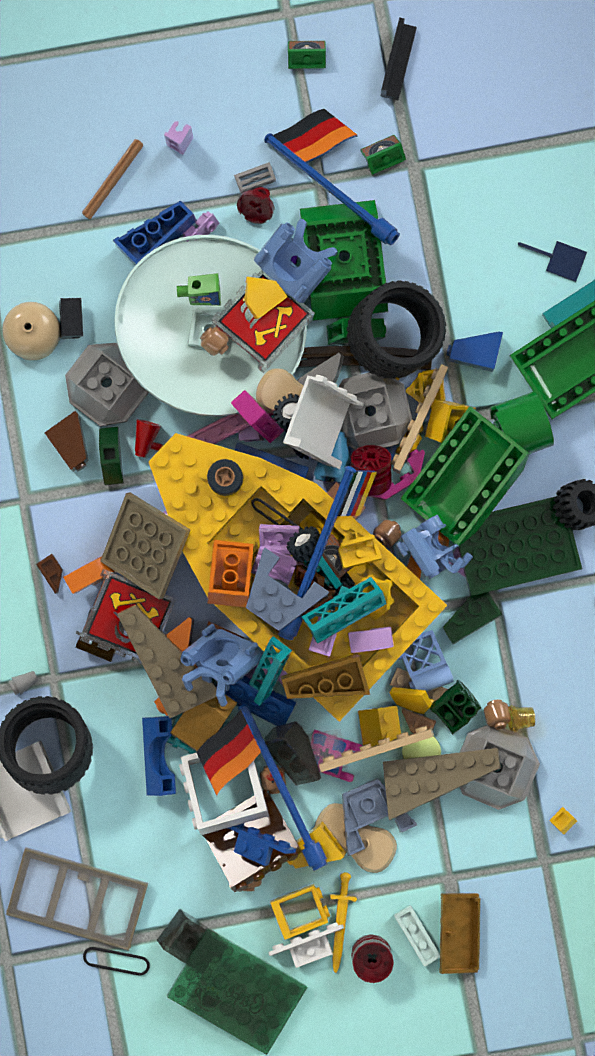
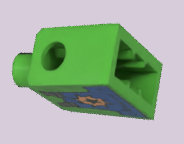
(202, 290)

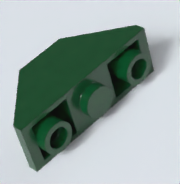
(110, 456)

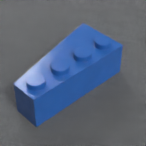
(155, 232)

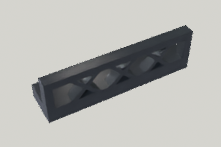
(398, 60)

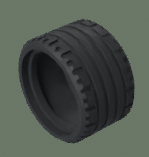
(422, 307)
(24, 715)

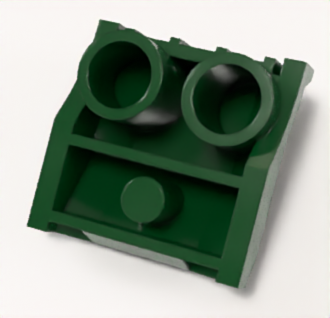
(456, 707)

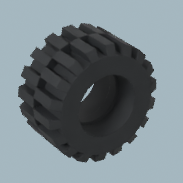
(567, 504)

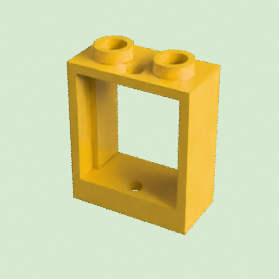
(281, 919)

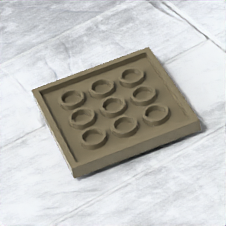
(145, 545)

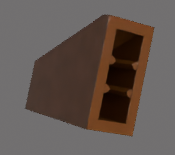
(69, 441)

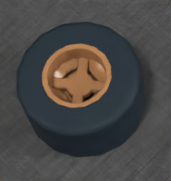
(221, 472)

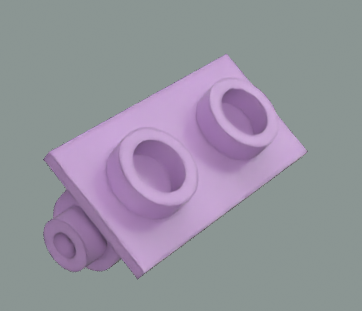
(207, 223)

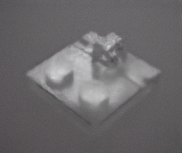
(327, 744)

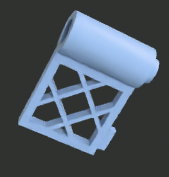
(434, 674)

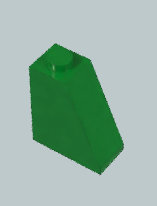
(338, 332)

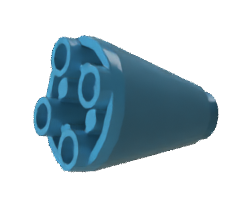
(340, 452)

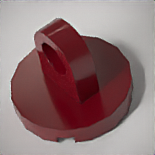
(256, 205)

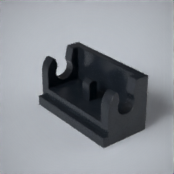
(71, 318)

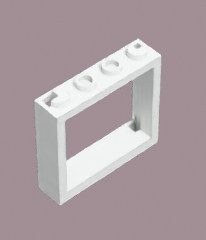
(229, 820)

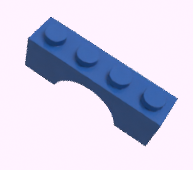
(159, 778)

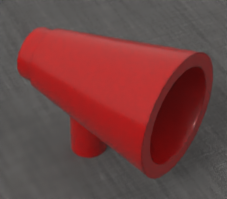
(145, 436)

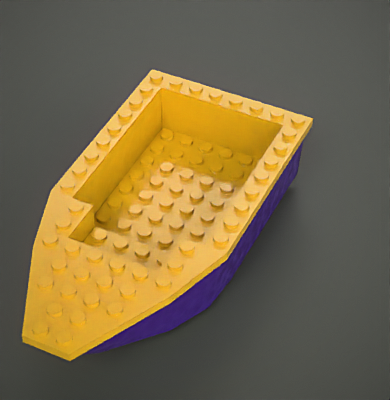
(182, 481)

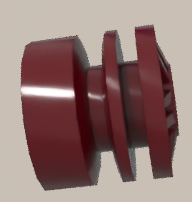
(374, 459)
(372, 969)

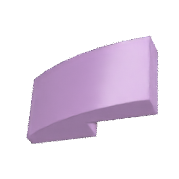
(371, 639)

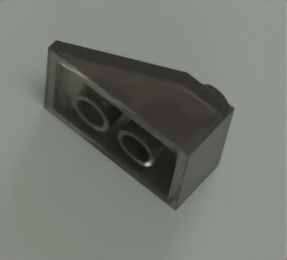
(293, 752)
(181, 935)

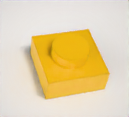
(563, 820)

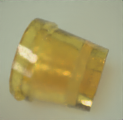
(521, 718)

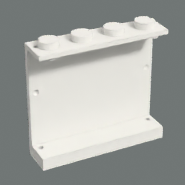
(319, 419)
(22, 808)

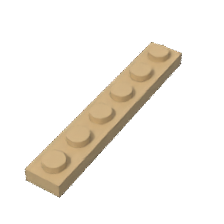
(422, 411)
(384, 745)

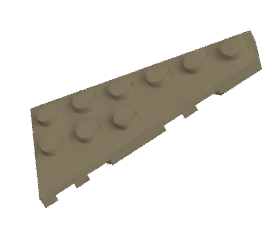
(163, 664)
(424, 779)

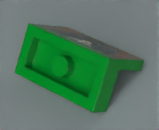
(306, 54)
(383, 154)

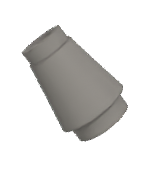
(22, 682)

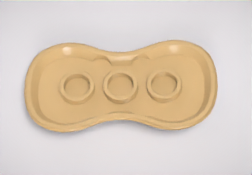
(274, 386)
(378, 842)

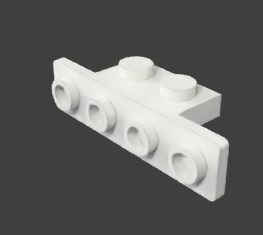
(309, 948)

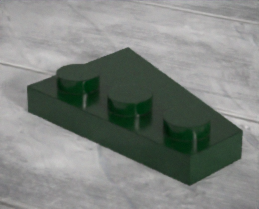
(471, 616)

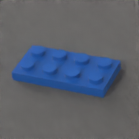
(274, 709)

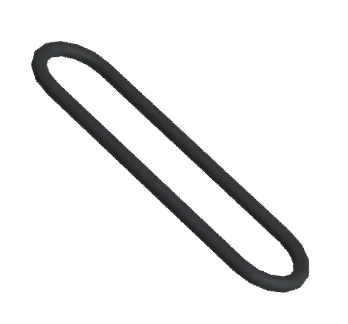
(270, 507)
(119, 953)

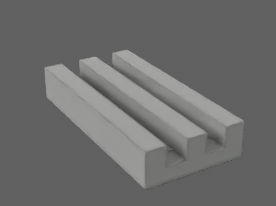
(258, 184)

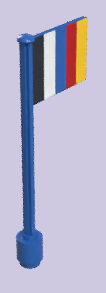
(347, 502)

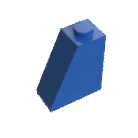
(476, 351)

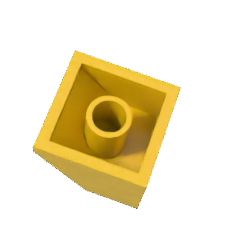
(443, 418)
(379, 724)

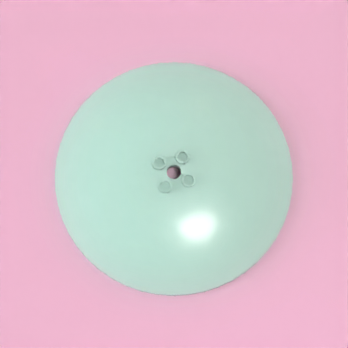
(163, 331)

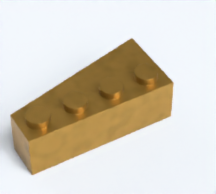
(328, 679)

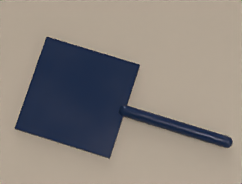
(564, 261)

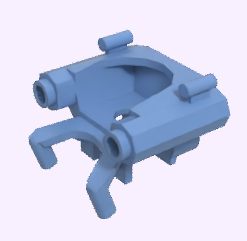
(277, 264)
(428, 552)
(220, 657)

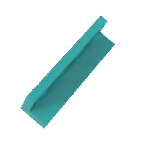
(570, 305)
(347, 612)
(274, 669)

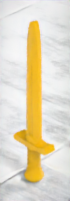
(342, 905)

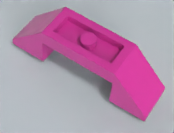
(256, 416)
(415, 463)

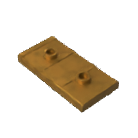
(459, 933)

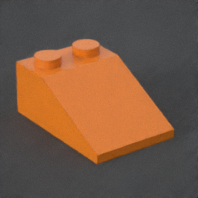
(230, 573)

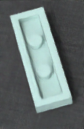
(417, 935)

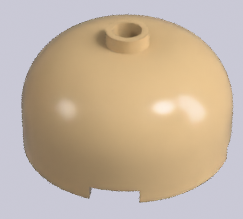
(37, 341)

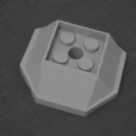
(88, 395)
(391, 415)
(516, 772)

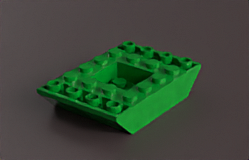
(351, 279)

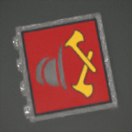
(268, 335)
(113, 597)

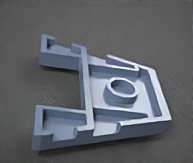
(274, 601)
(363, 807)

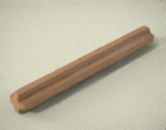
(112, 179)

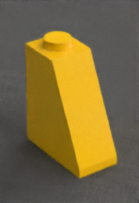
(329, 844)

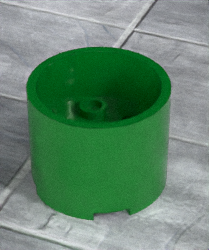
(524, 422)

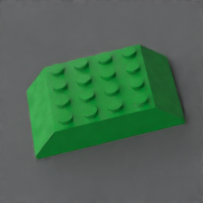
(561, 362)
(467, 476)

